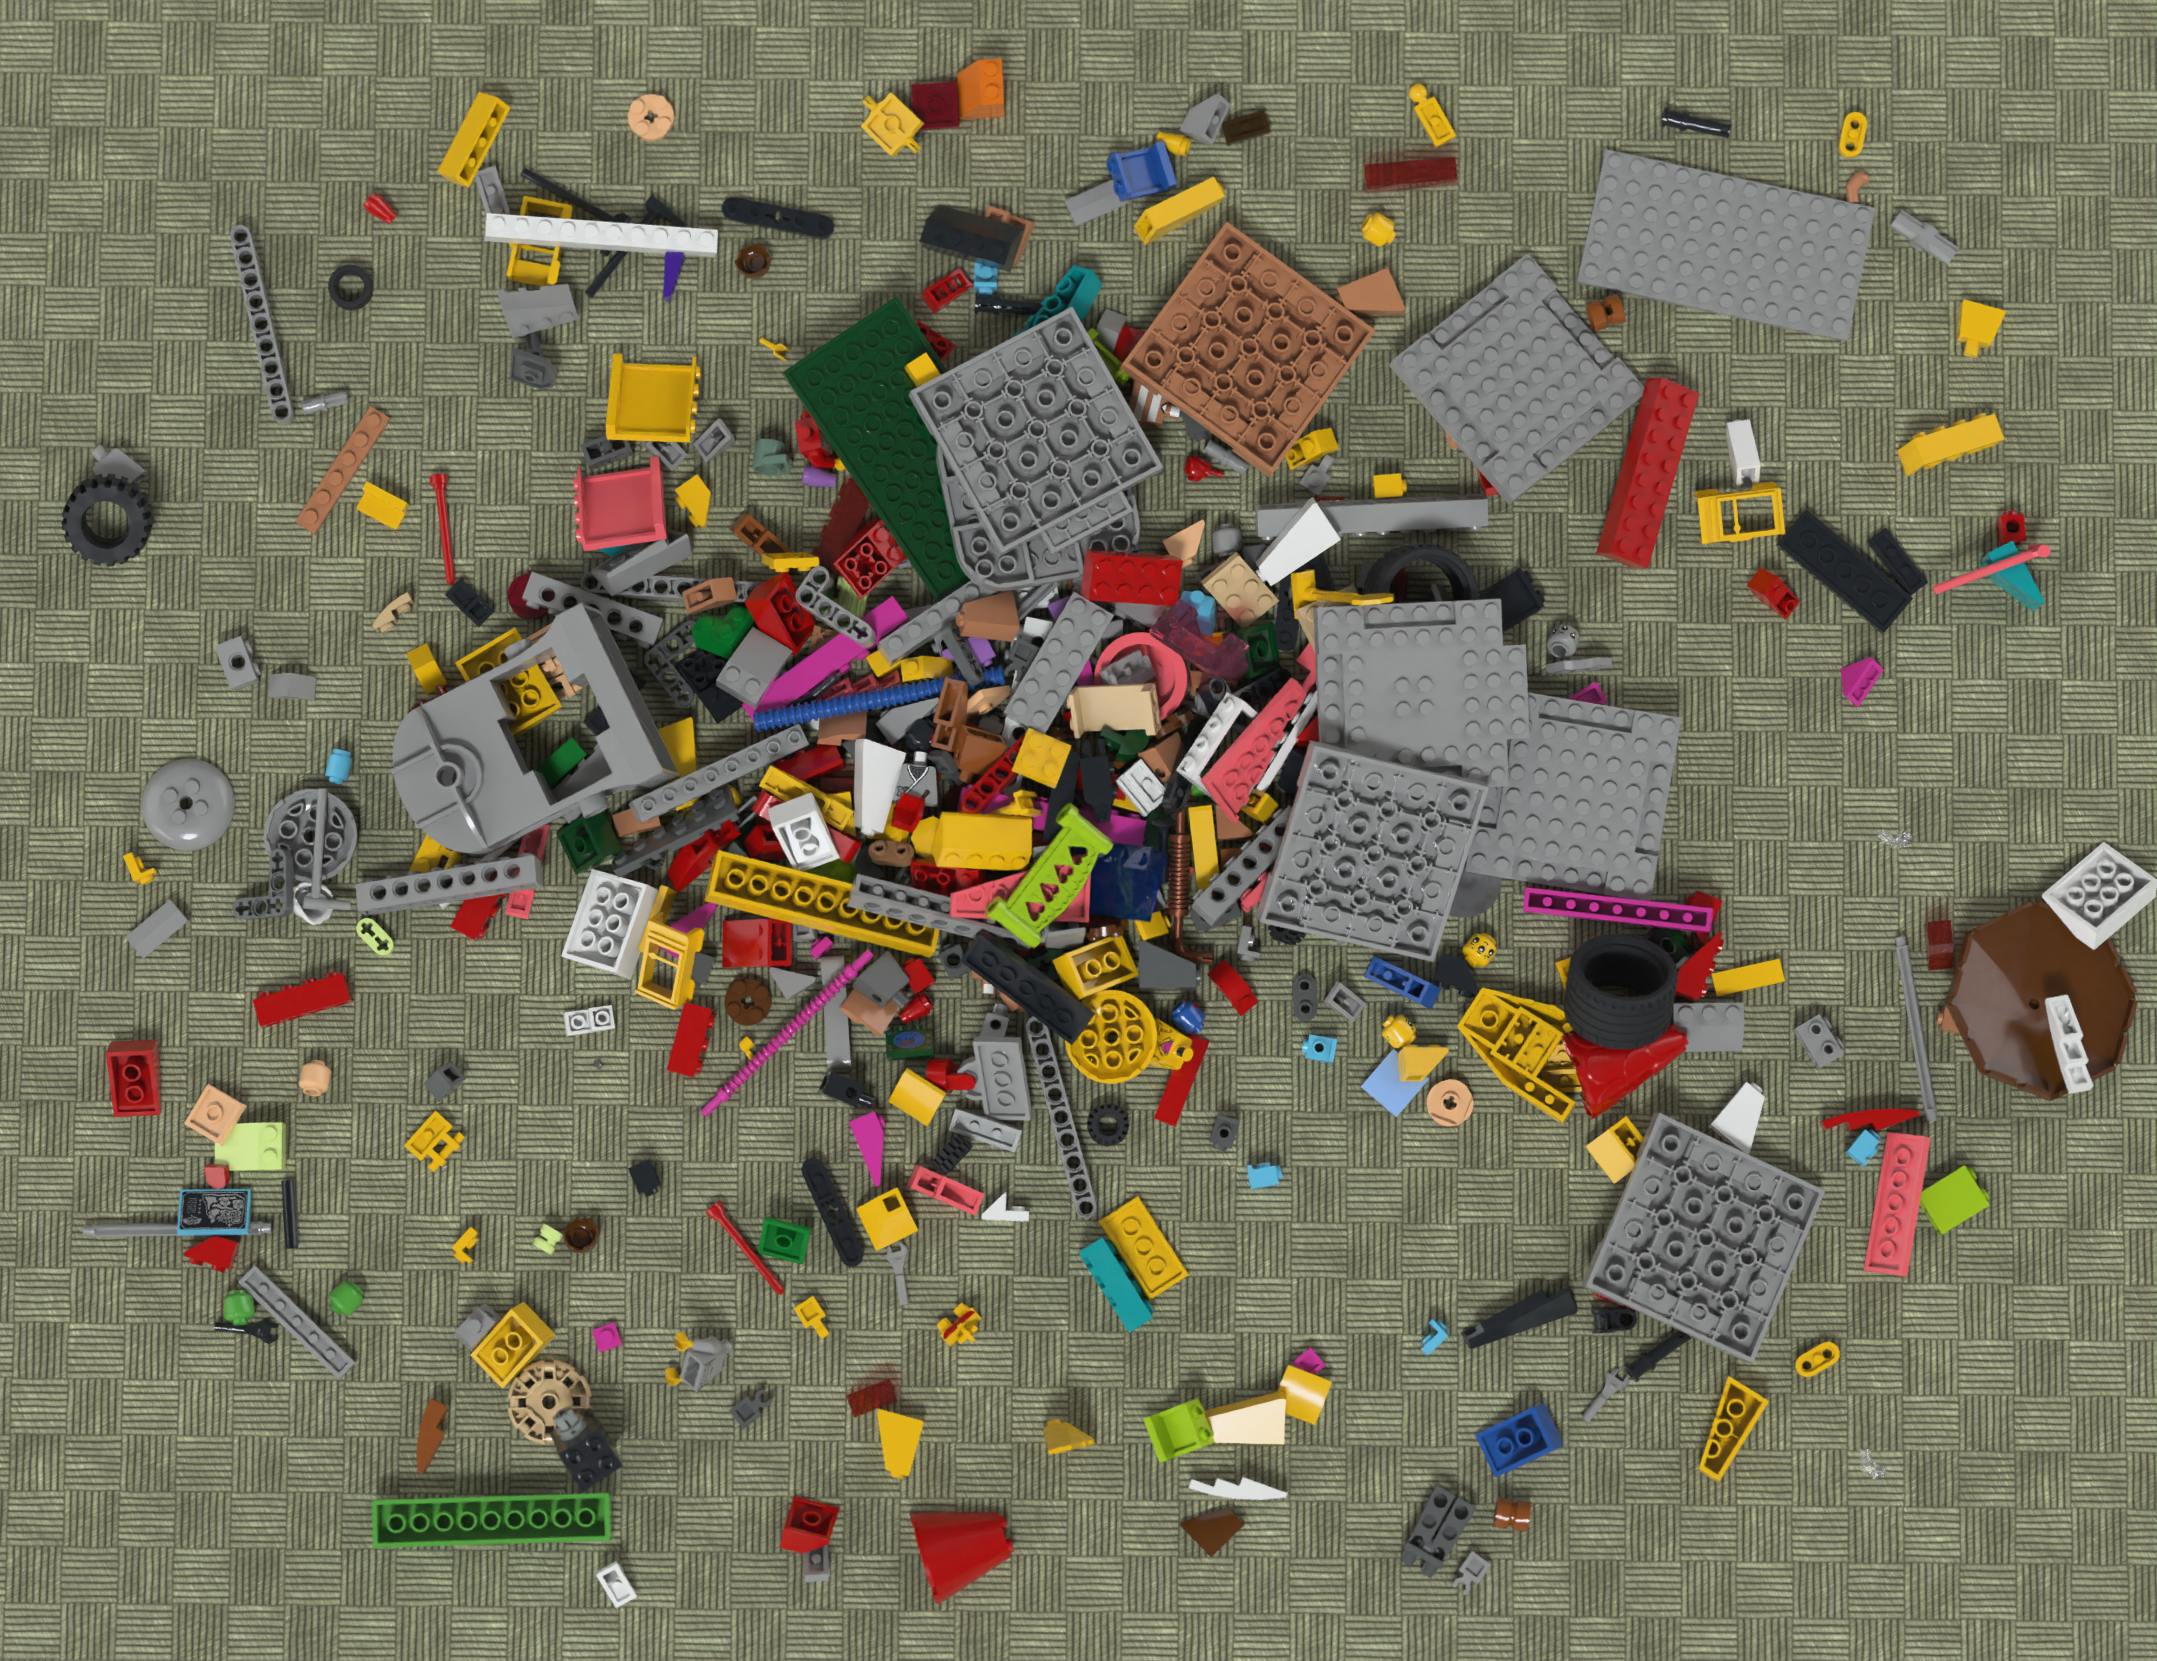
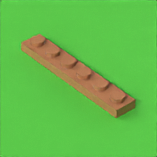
(342, 470)

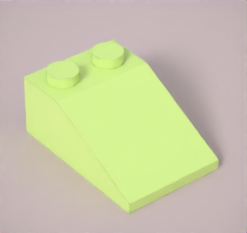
(254, 1148)

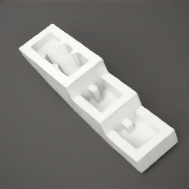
(2067, 1043)
(1246, 1490)

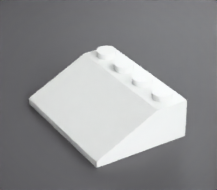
(2100, 895)
(610, 923)

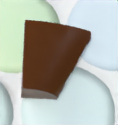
(1213, 1529)

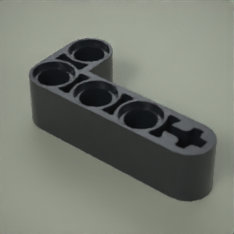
(1248, 691)

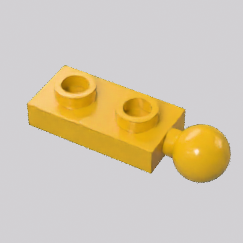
(1431, 116)

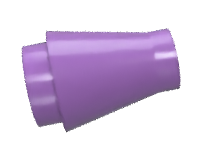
(818, 477)

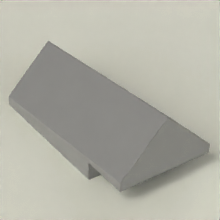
(642, 561)

